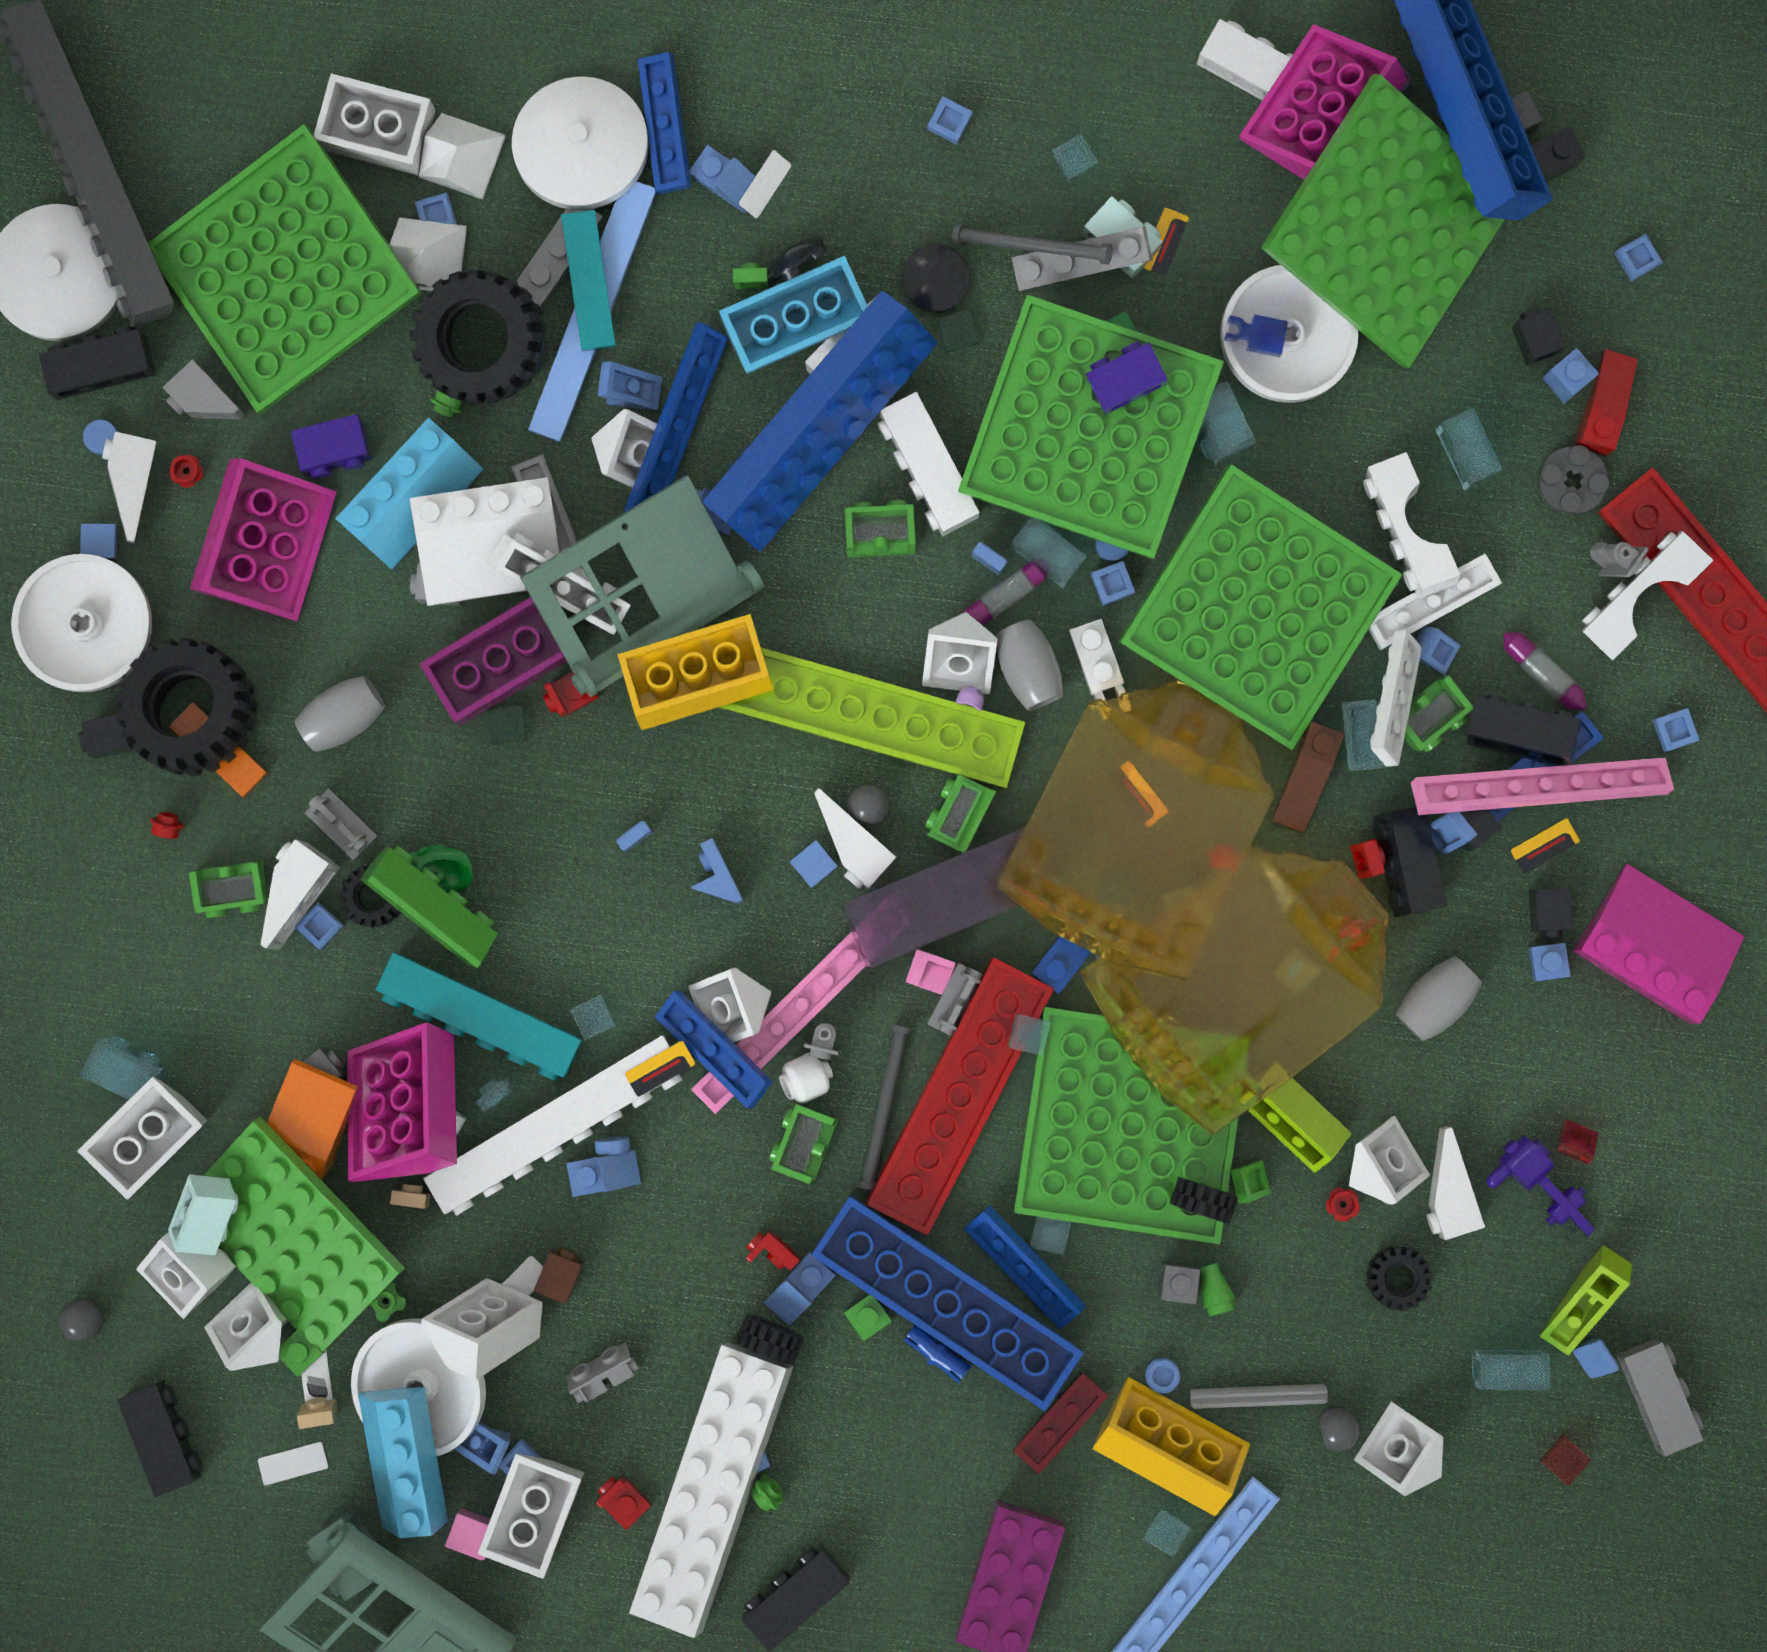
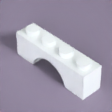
(1427, 564)
(1613, 625)

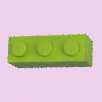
(1302, 1124)

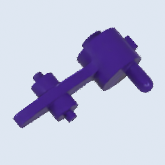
(1528, 1166)

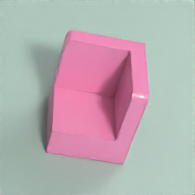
(930, 972)
(468, 1533)

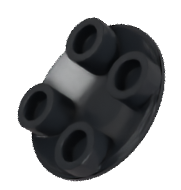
(788, 261)
(936, 277)

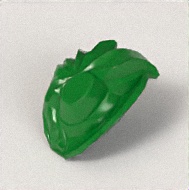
(447, 864)

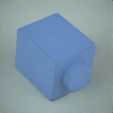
(1570, 375)

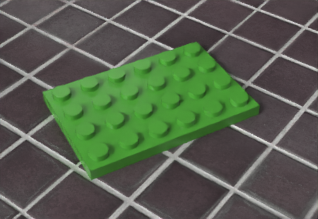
(299, 1238)

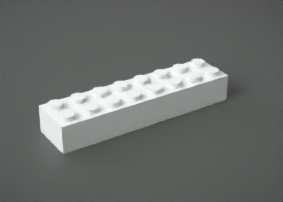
(711, 1490)

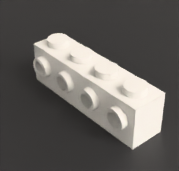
(573, 591)

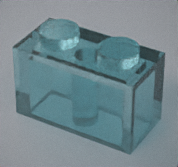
(1225, 427)
(1469, 449)
(1048, 550)
(1359, 726)
(120, 1068)
(1510, 1370)

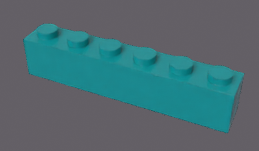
(479, 1015)

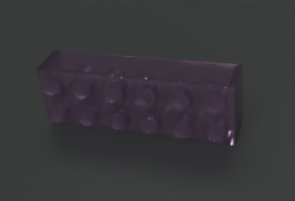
(931, 903)

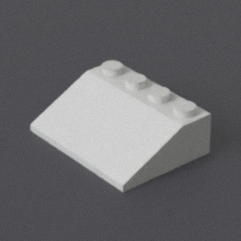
(463, 527)

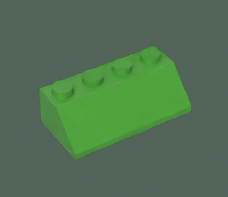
(429, 906)

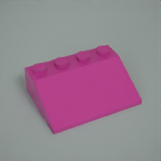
(1315, 97)
(263, 539)
(1660, 945)
(402, 1105)

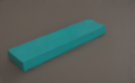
(588, 280)

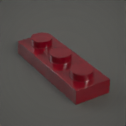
(1060, 1422)

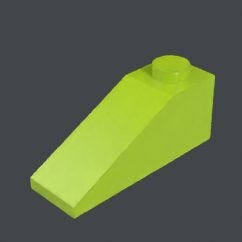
(1587, 1299)

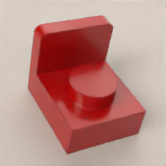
(564, 697)
(1368, 858)
(779, 1252)
(622, 1500)

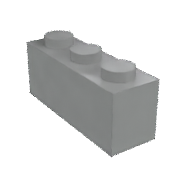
(1661, 1397)

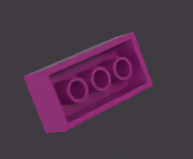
(493, 662)
(1009, 1580)

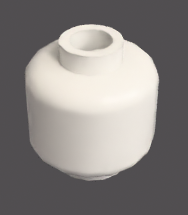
(805, 1078)

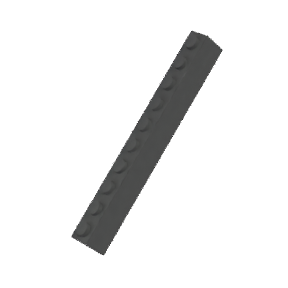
(85, 163)

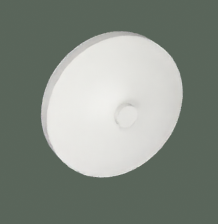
(580, 143)
(51, 275)
(1316, 342)
(81, 622)
(406, 1358)

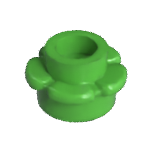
(446, 405)

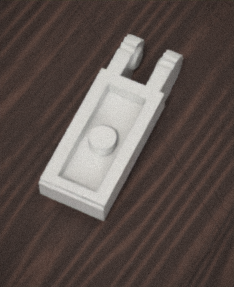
(1097, 659)

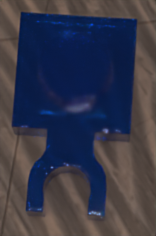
(1263, 335)

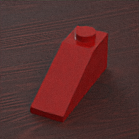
(1607, 403)

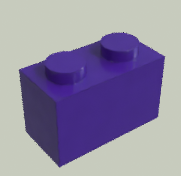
(1126, 377)
(331, 446)

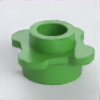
(395, 1303)
(767, 1493)

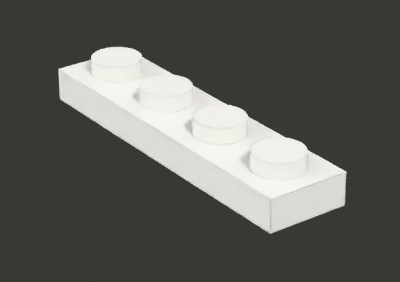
(1414, 613)
(1396, 698)

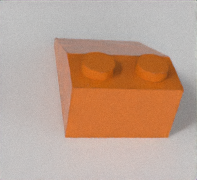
(312, 1114)

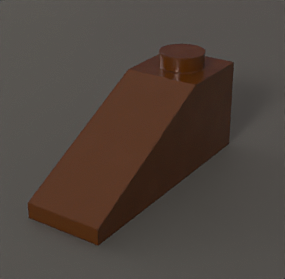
(1307, 776)

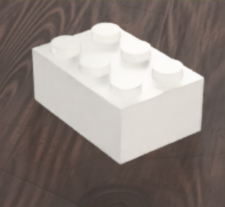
(374, 123)

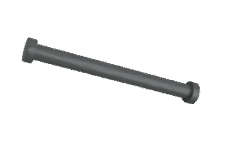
(1102, 253)
(884, 1106)

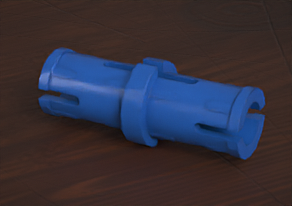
(937, 1353)

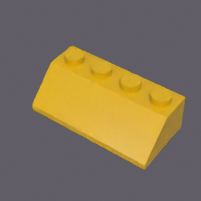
(695, 672)
(1172, 1446)

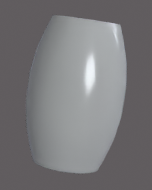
(1029, 665)
(339, 713)
(1439, 998)

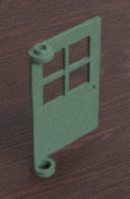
(675, 560)
(434, 1625)

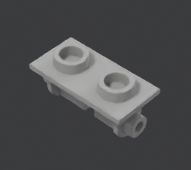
(1618, 558)
(340, 823)
(954, 999)
(823, 1042)
(587, 1379)

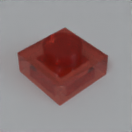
(1577, 1142)
(1565, 1460)

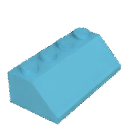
(794, 314)
(422, 467)
(403, 1461)

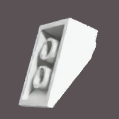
(294, 889)

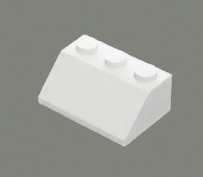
(142, 1136)
(483, 1327)
(531, 1514)

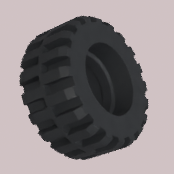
(435, 326)
(152, 681)

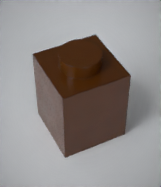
(559, 1274)

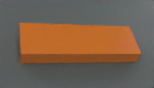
(242, 772)

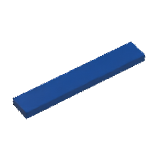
(679, 413)

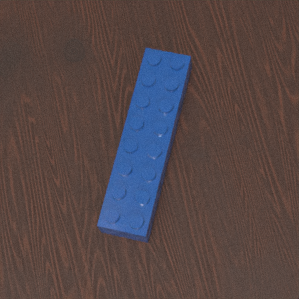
(1475, 107)
(821, 421)
(947, 1302)

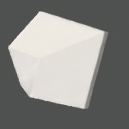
(460, 155)
(429, 249)
(623, 445)
(960, 655)
(732, 1002)
(1387, 1164)
(247, 1330)
(1402, 1451)

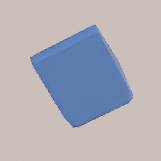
(1437, 649)
(1595, 1358)

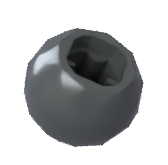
(868, 803)
(80, 1320)
(1339, 1429)

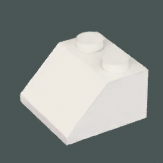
(184, 1277)

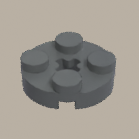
(1577, 461)

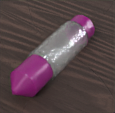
(1006, 593)
(1544, 671)

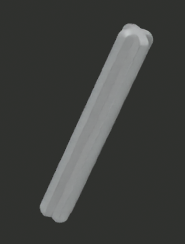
(1258, 1396)

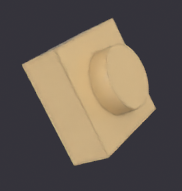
(410, 1196)
(317, 1412)

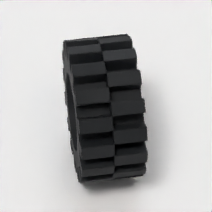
(354, 908)
(1203, 1200)
(1420, 1278)
(770, 1339)

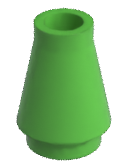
(1215, 1291)

